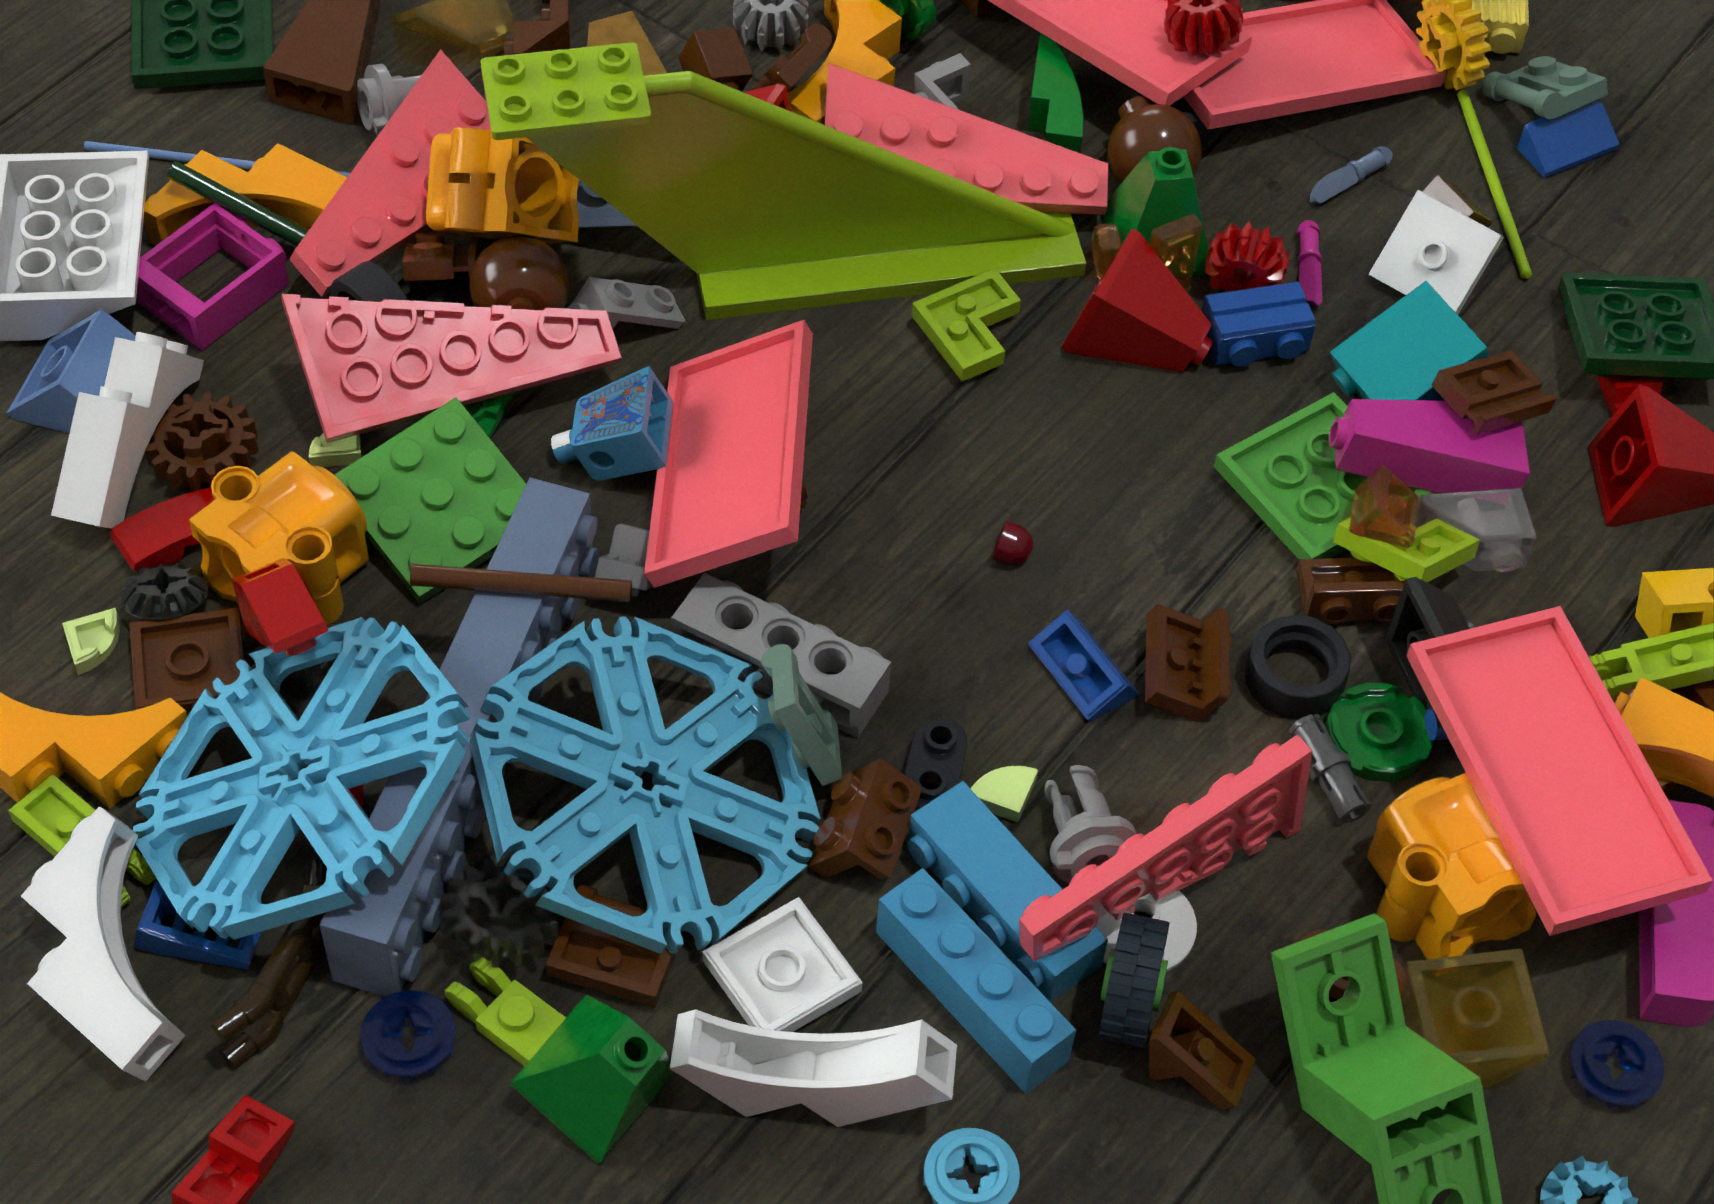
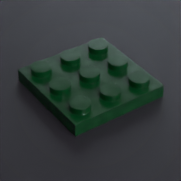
(200, 41)
(1640, 324)

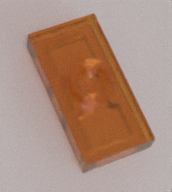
(1178, 247)

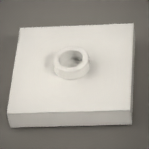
(1436, 247)
(782, 970)

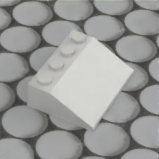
(68, 238)

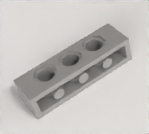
(860, 672)

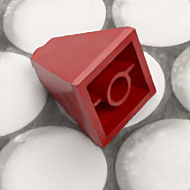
(1140, 314)
(1652, 460)

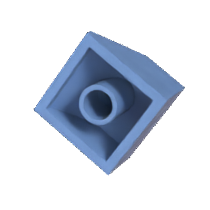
(68, 365)

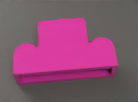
(1679, 940)

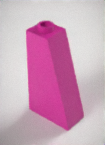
(1428, 446)

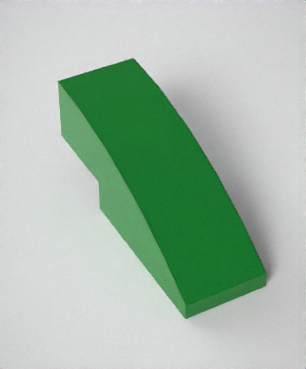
(1055, 98)

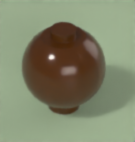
(1150, 128)
(519, 275)

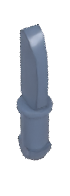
(1349, 175)

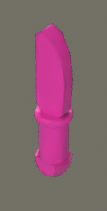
(1309, 259)

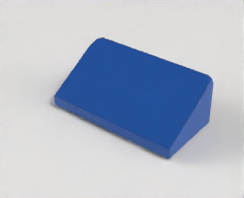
(1568, 139)
(1082, 667)

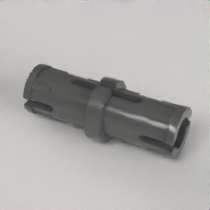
(1331, 769)

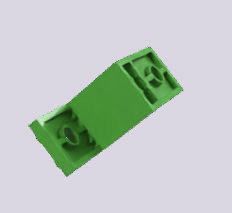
(1375, 1078)

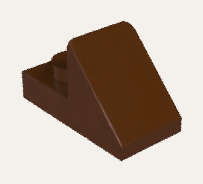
(1199, 1051)

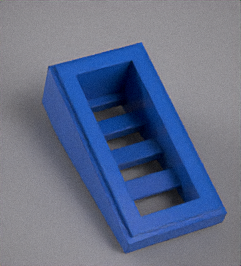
(174, 942)

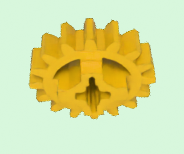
(1454, 40)

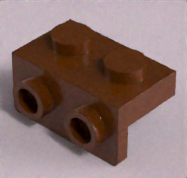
(1347, 590)
(1187, 661)
(866, 821)

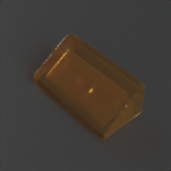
(1385, 509)

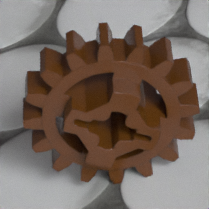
(201, 440)

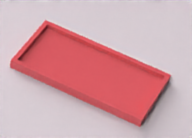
(1125, 42)
(1315, 60)
(732, 455)
(1557, 770)

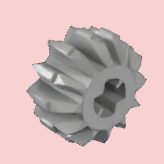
(770, 21)

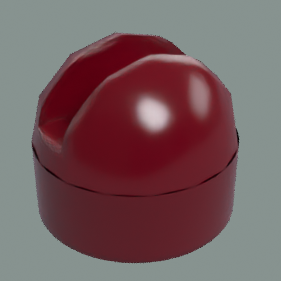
(1013, 544)

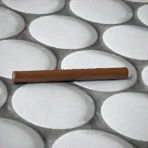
(521, 583)

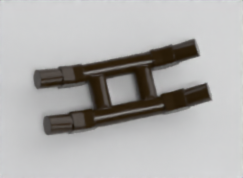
(270, 997)

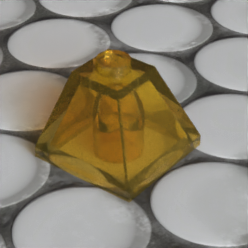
(460, 22)

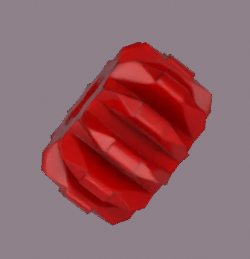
(1203, 25)
(1246, 259)

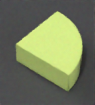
(335, 453)
(92, 638)
(1006, 790)

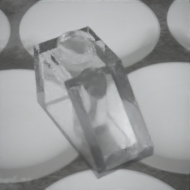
(1494, 517)

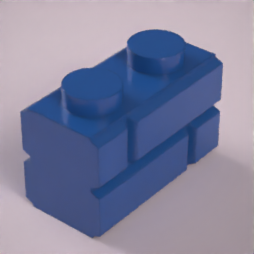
(1258, 324)

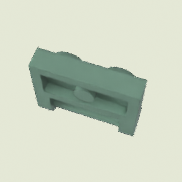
(1546, 87)
(797, 711)

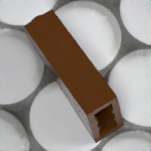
(324, 58)

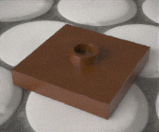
(185, 656)

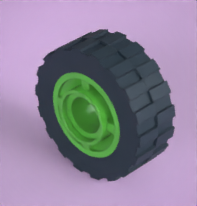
(1134, 980)

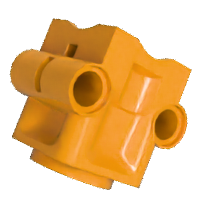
(499, 189)
(286, 514)
(1446, 871)

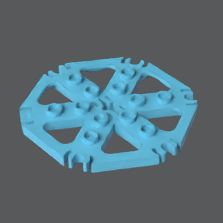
(616, 804)
(272, 806)

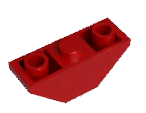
(279, 608)

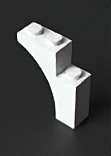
(116, 426)
(90, 971)
(833, 1074)

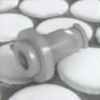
(381, 95)
(1086, 836)

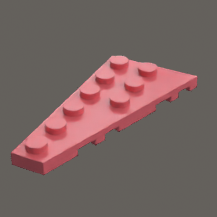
(966, 146)

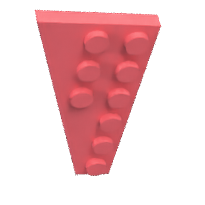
(388, 189)
(407, 357)
(1179, 852)

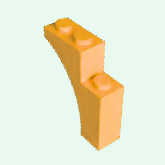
(865, 39)
(278, 181)
(1671, 734)
(101, 752)

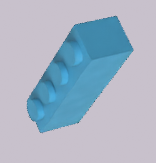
(995, 883)
(975, 980)

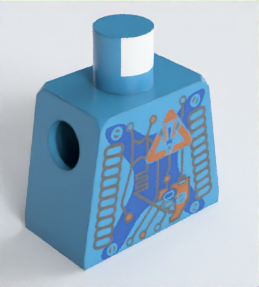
(619, 428)

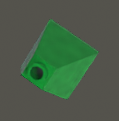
(1155, 194)
(594, 1076)

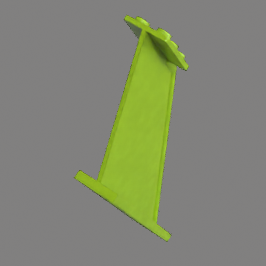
(760, 196)

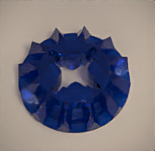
(387, 1022)
(1636, 1054)

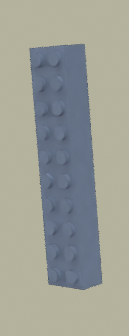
(381, 935)

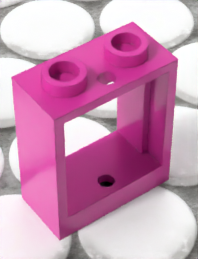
(188, 248)

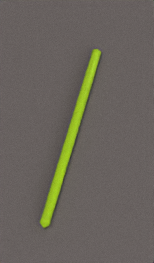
(1494, 185)

